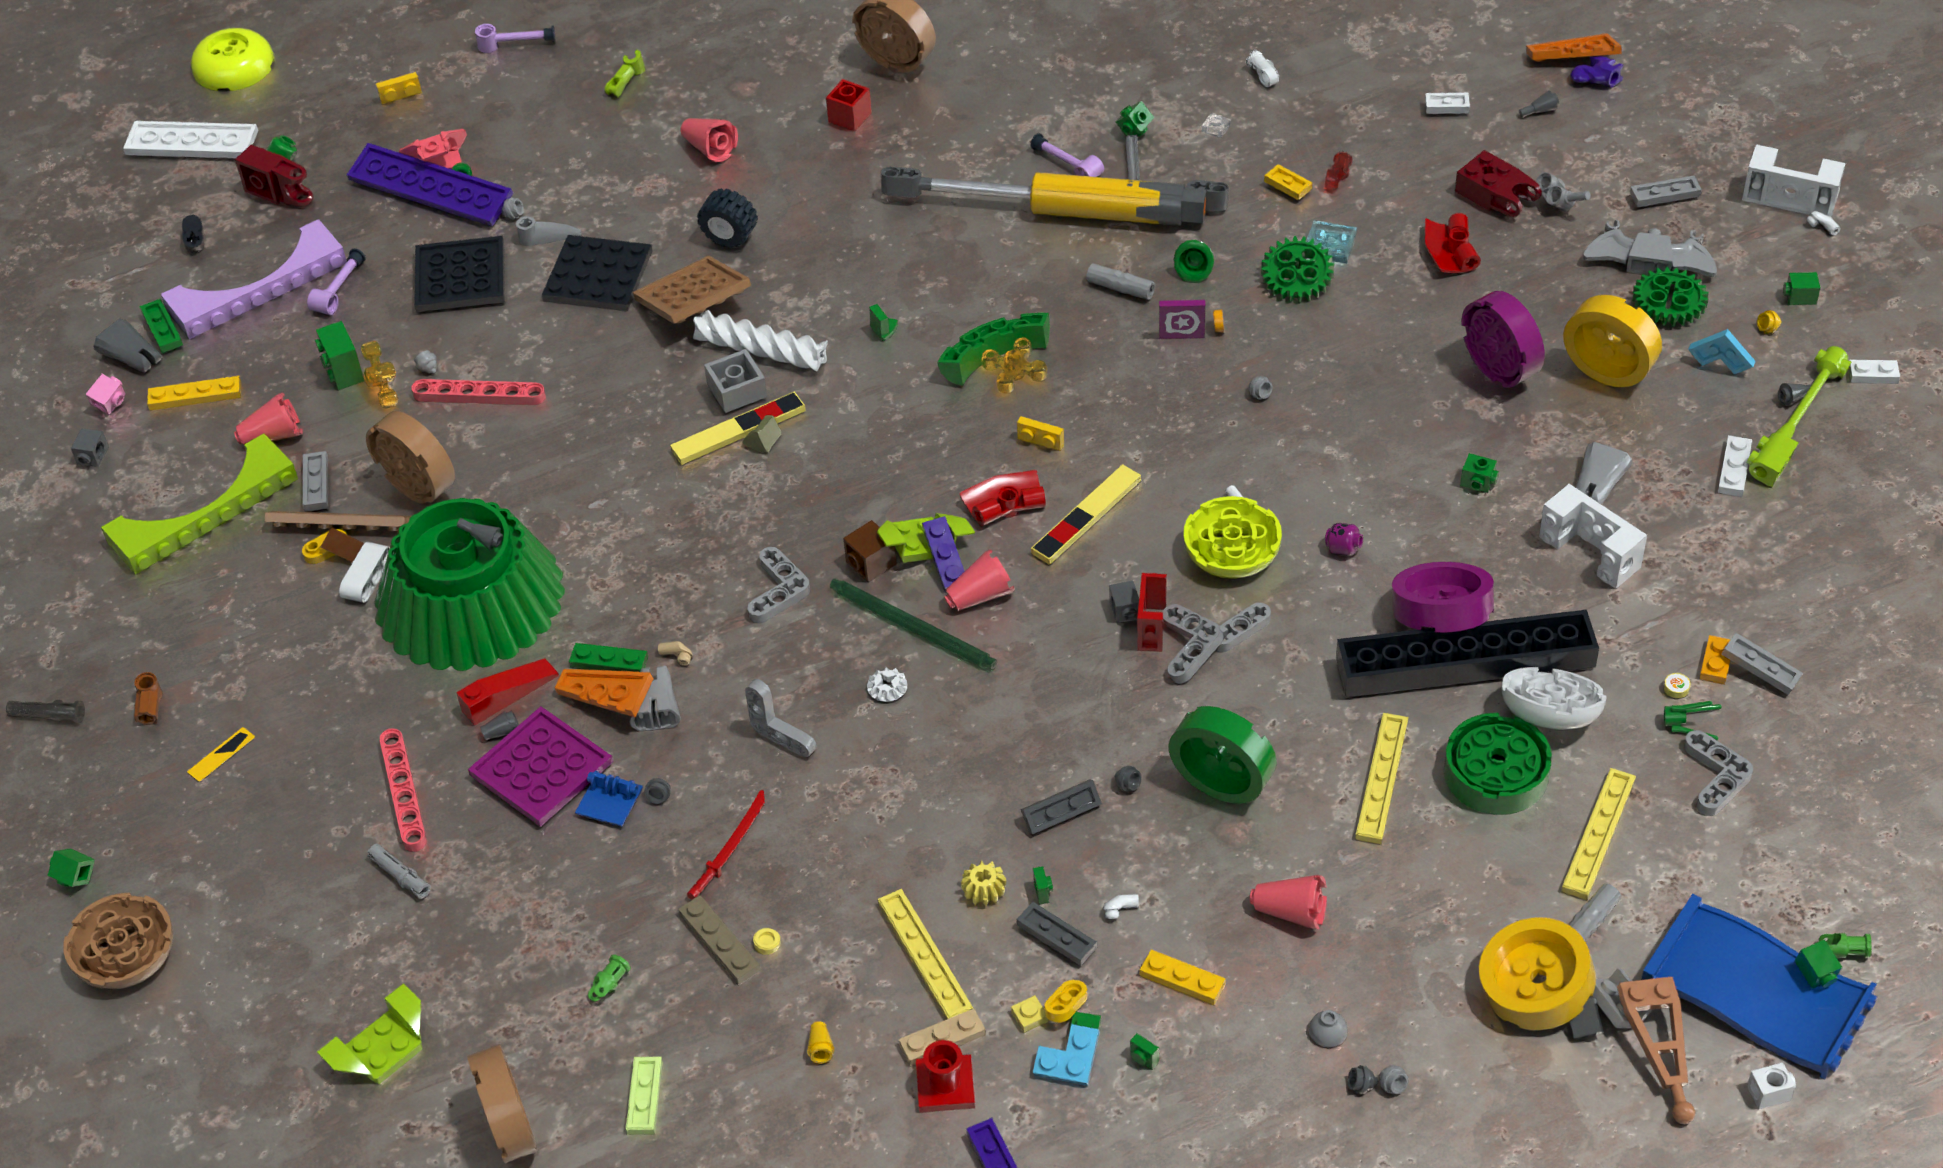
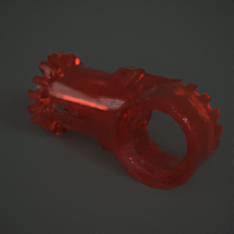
(1339, 170)

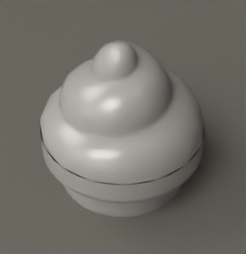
(512, 208)
(426, 362)
(1260, 387)
(1393, 1079)

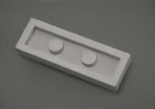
(1665, 191)
(315, 481)
(1762, 663)

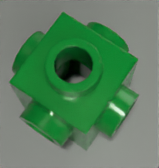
(1134, 119)

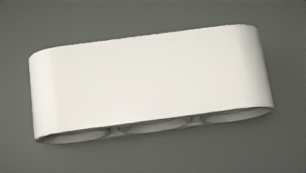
(364, 572)

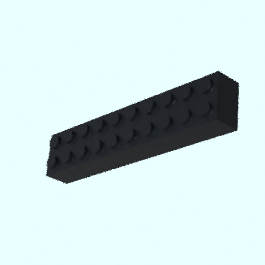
(1477, 654)

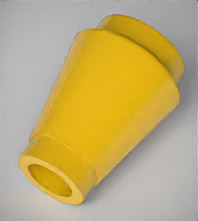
(820, 1045)

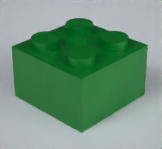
(339, 355)

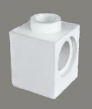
(1766, 1094)

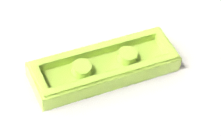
(644, 1096)

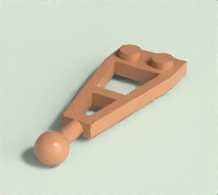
(1652, 995)

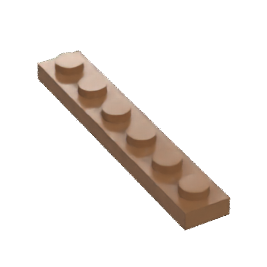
(327, 520)

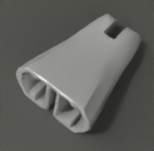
(1602, 470)
(659, 705)

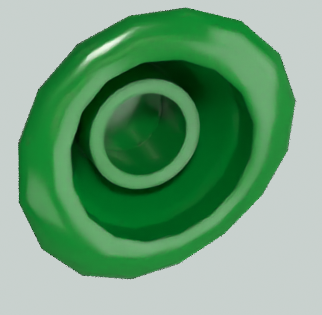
(1193, 261)

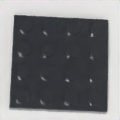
(597, 272)
(459, 273)

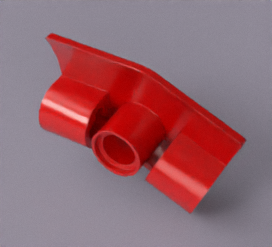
(1450, 245)
(1004, 496)

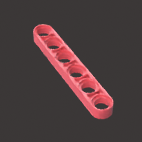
(477, 395)
(400, 789)

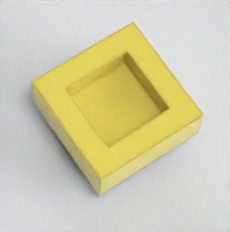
(1029, 1014)

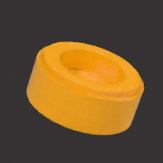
(1218, 321)

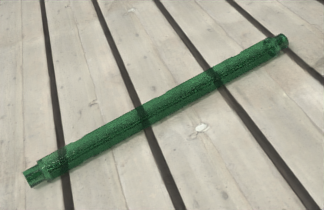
(913, 624)

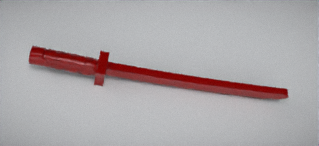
(714, 867)

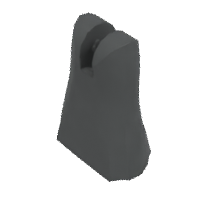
(127, 345)

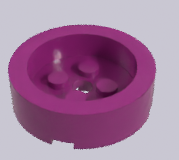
(1503, 338)
(1443, 596)

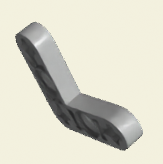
(785, 587)
(1197, 640)
(765, 723)
(1726, 774)

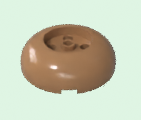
(110, 922)

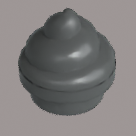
(1128, 778)
(657, 790)
(1361, 1079)

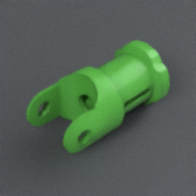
(1848, 945)
(605, 981)

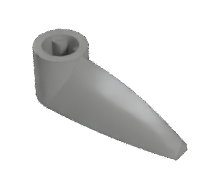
(542, 232)

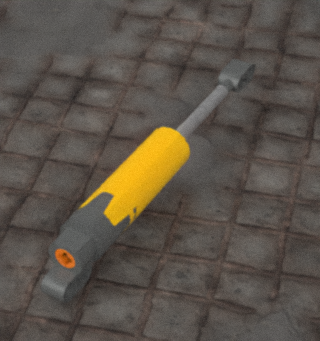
(1081, 195)

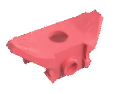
(438, 149)

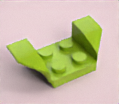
(910, 539)
(384, 1043)

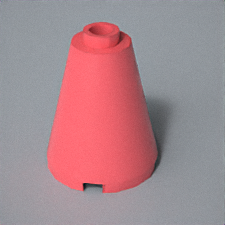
(711, 137)
(274, 419)
(979, 583)
(1293, 900)

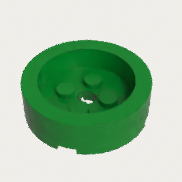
(1222, 755)
(1490, 783)

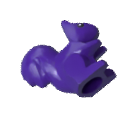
(1599, 72)

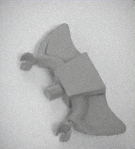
(1651, 251)

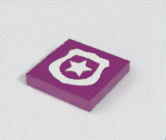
(1181, 319)

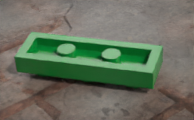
(161, 325)
(607, 658)

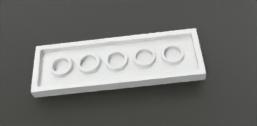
(189, 139)

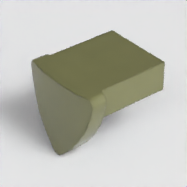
(764, 435)

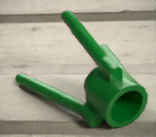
(1676, 715)

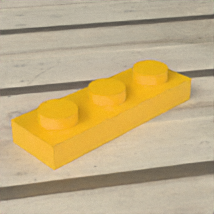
(1182, 977)

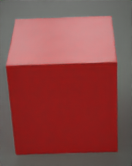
(848, 105)

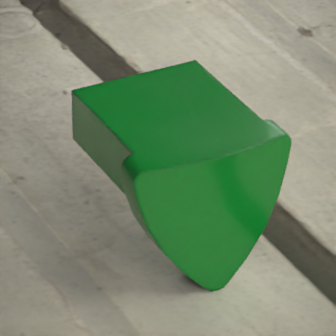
(881, 324)

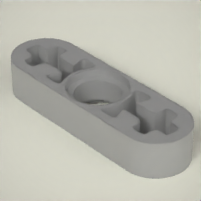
(1245, 617)

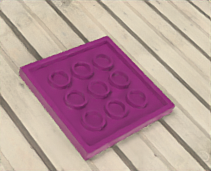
(540, 766)

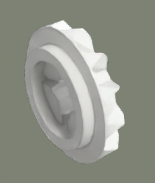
(884, 692)

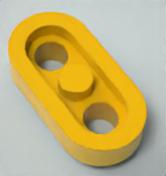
(314, 553)
(1065, 1001)

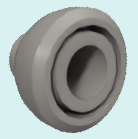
(1328, 1029)

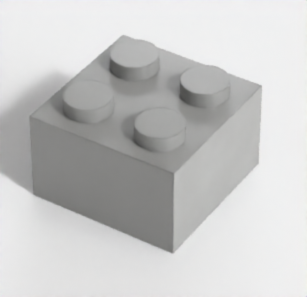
(735, 380)

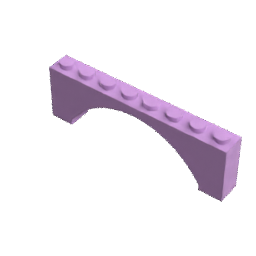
(202, 310)

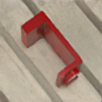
(1150, 624)

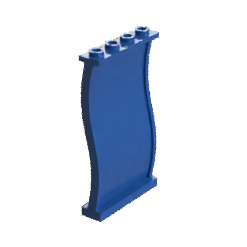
(1758, 987)

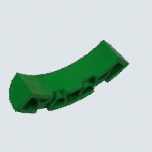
(1000, 334)

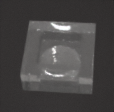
(1216, 125)

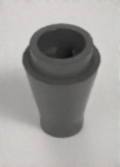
(500, 725)

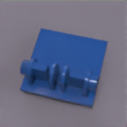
(608, 798)

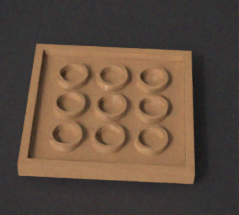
(692, 289)

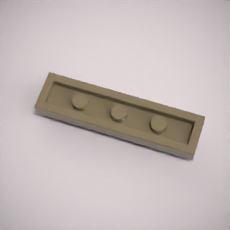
(719, 940)

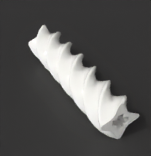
(760, 341)

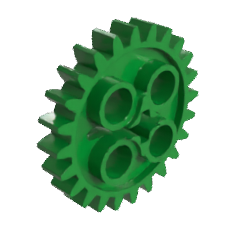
(1297, 269)
(1687, 300)

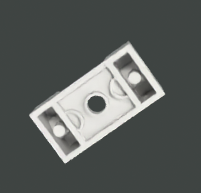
(1768, 184)
(1577, 514)

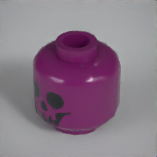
(1343, 539)

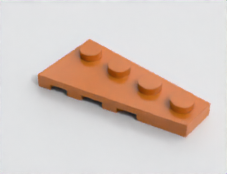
(1577, 47)
(606, 689)

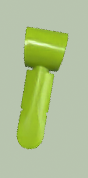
(625, 73)

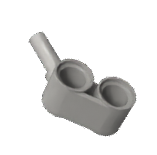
(1556, 194)

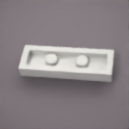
(1735, 466)

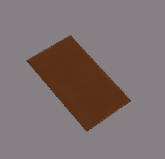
(342, 545)

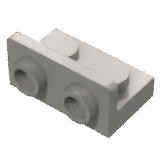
(1609, 999)

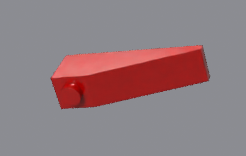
(502, 689)

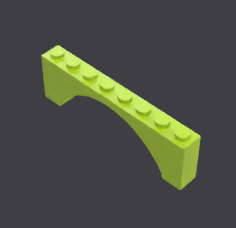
(147, 542)

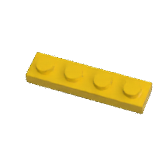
(194, 393)

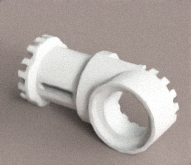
(1263, 67)

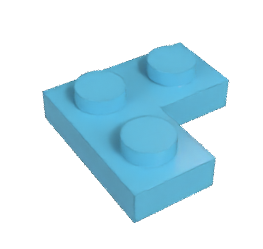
(1723, 347)
(1074, 1063)

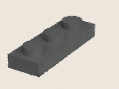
(1061, 806)
(1056, 933)

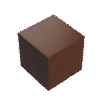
(867, 552)

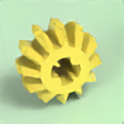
(983, 883)

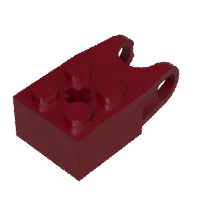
(272, 177)
(1495, 184)

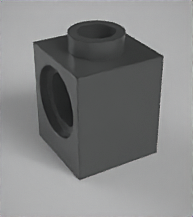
(89, 447)
(1124, 601)

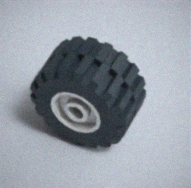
(727, 218)

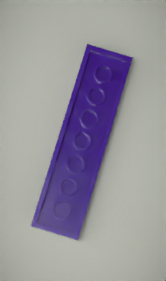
(429, 184)

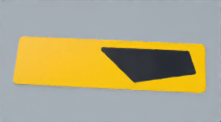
(221, 754)

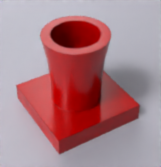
(944, 1078)

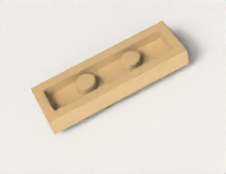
(958, 1029)

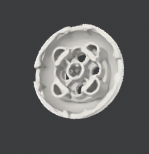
(1553, 699)

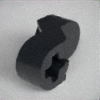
(193, 224)

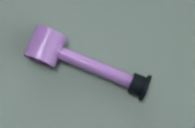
(488, 38)
(1089, 167)
(327, 300)

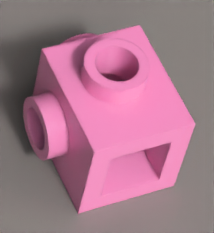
(106, 394)

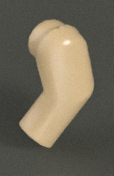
(677, 648)

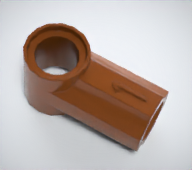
(147, 698)

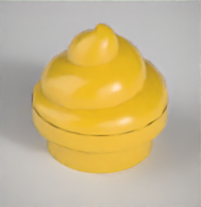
(1768, 321)

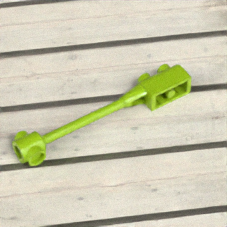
(1779, 447)

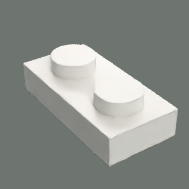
(1447, 103)
(1874, 371)

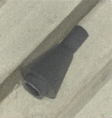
(1544, 103)
(1791, 393)
(486, 535)

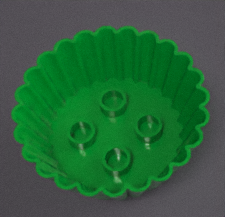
(457, 600)

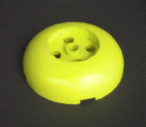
(231, 59)
(1248, 539)

